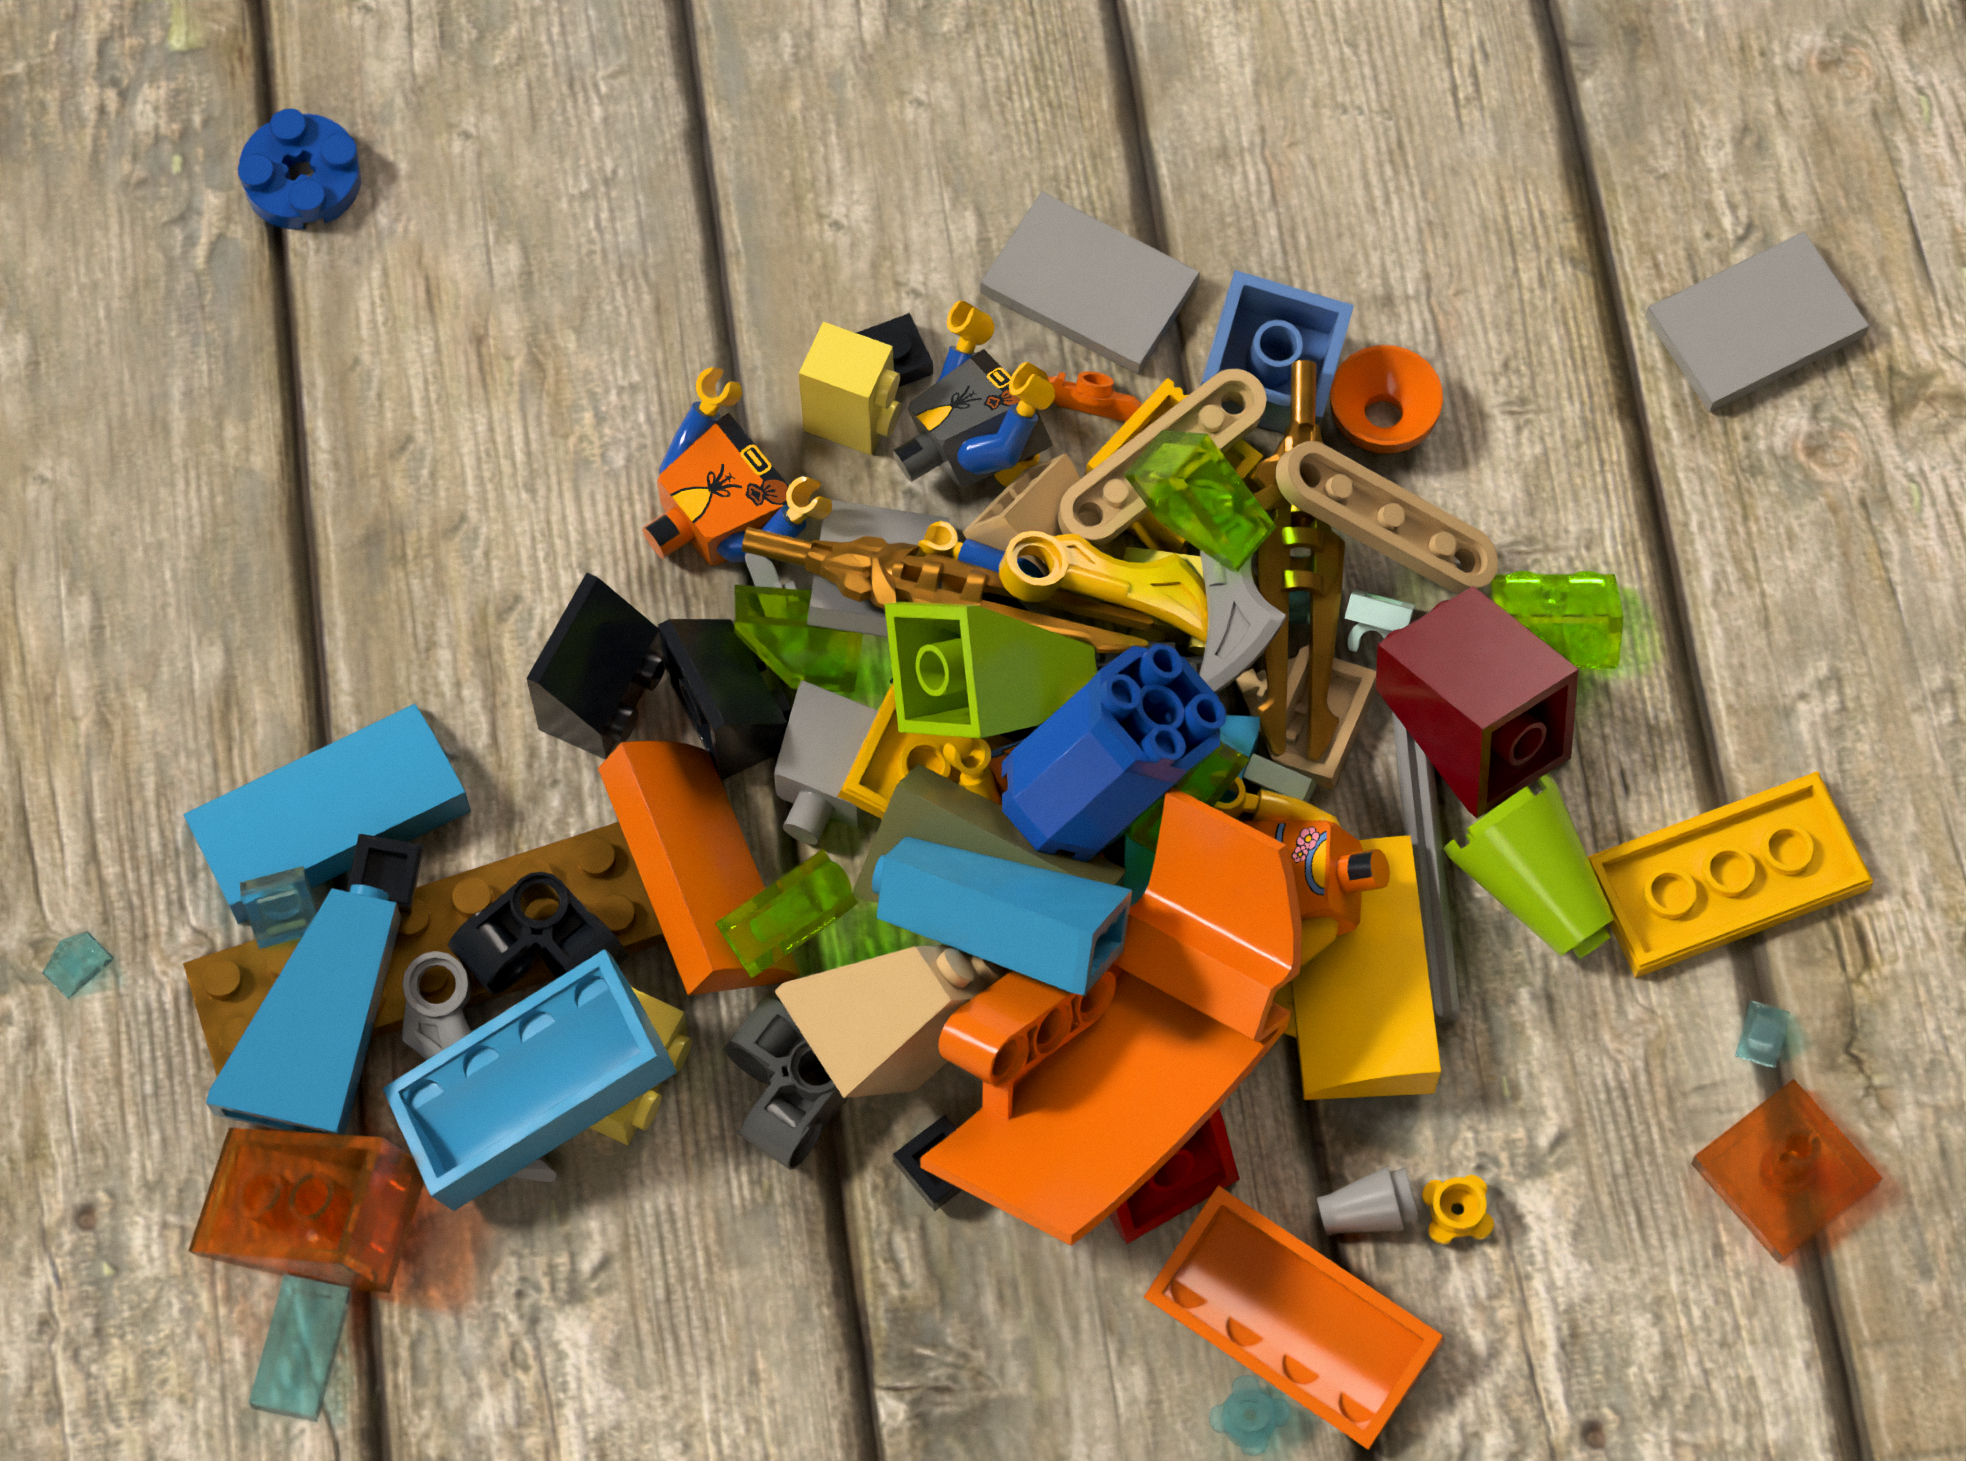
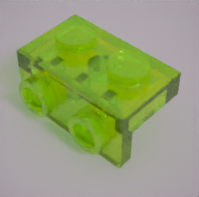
(1570, 612)

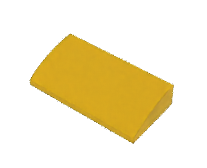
(1368, 997)

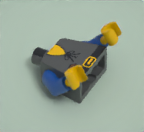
(976, 413)

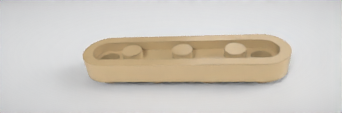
(1110, 493)
(1386, 517)

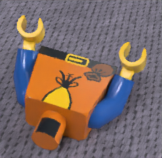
(721, 484)

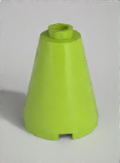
(1538, 869)

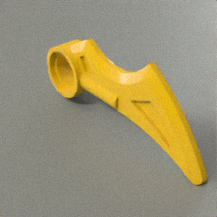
(1157, 588)

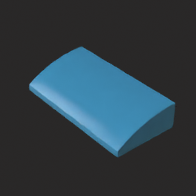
(309, 813)
(528, 1081)

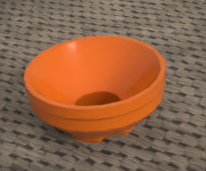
(1389, 376)

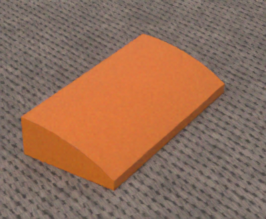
(687, 857)
(1294, 1317)

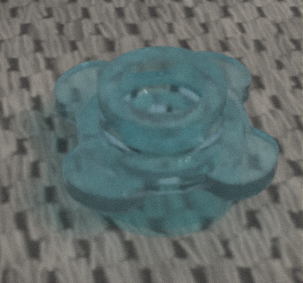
(1254, 1434)

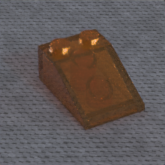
(310, 1206)

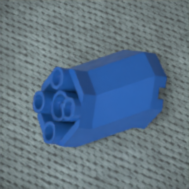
(1111, 752)

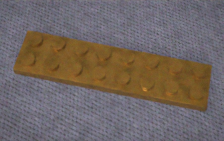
(591, 865)

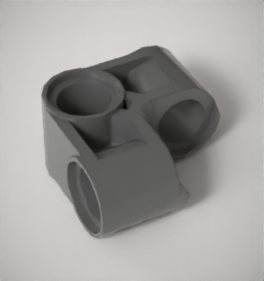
(789, 1112)

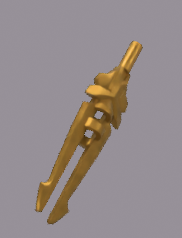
(891, 571)
(1280, 574)

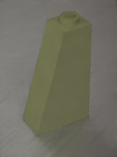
(951, 815)

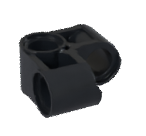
(504, 943)

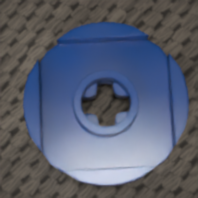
(295, 139)

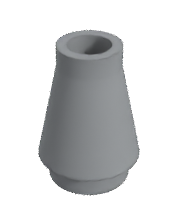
(1370, 1204)

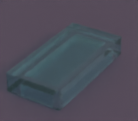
(300, 1348)

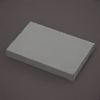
(1089, 282)
(1757, 321)
(845, 524)

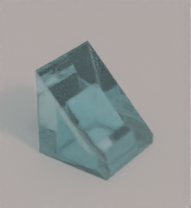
(76, 963)
(1762, 1034)

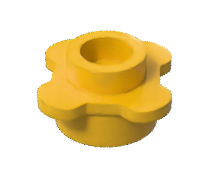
(1468, 1193)

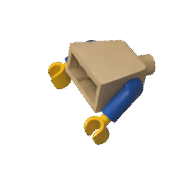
(1026, 505)

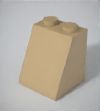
(884, 1016)

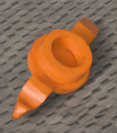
(1093, 395)

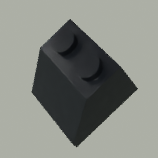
(595, 670)
(724, 692)

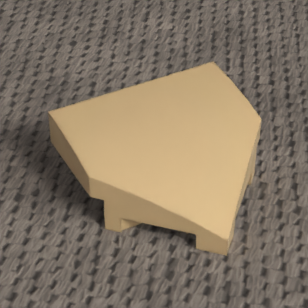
(1348, 699)

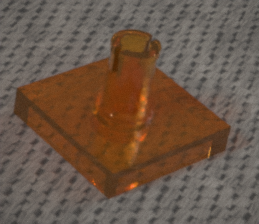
(1786, 1171)

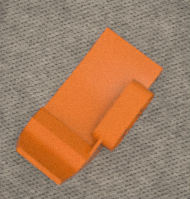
(1115, 1081)

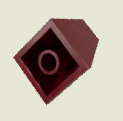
(1480, 697)

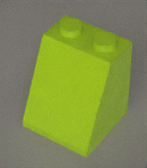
(978, 670)

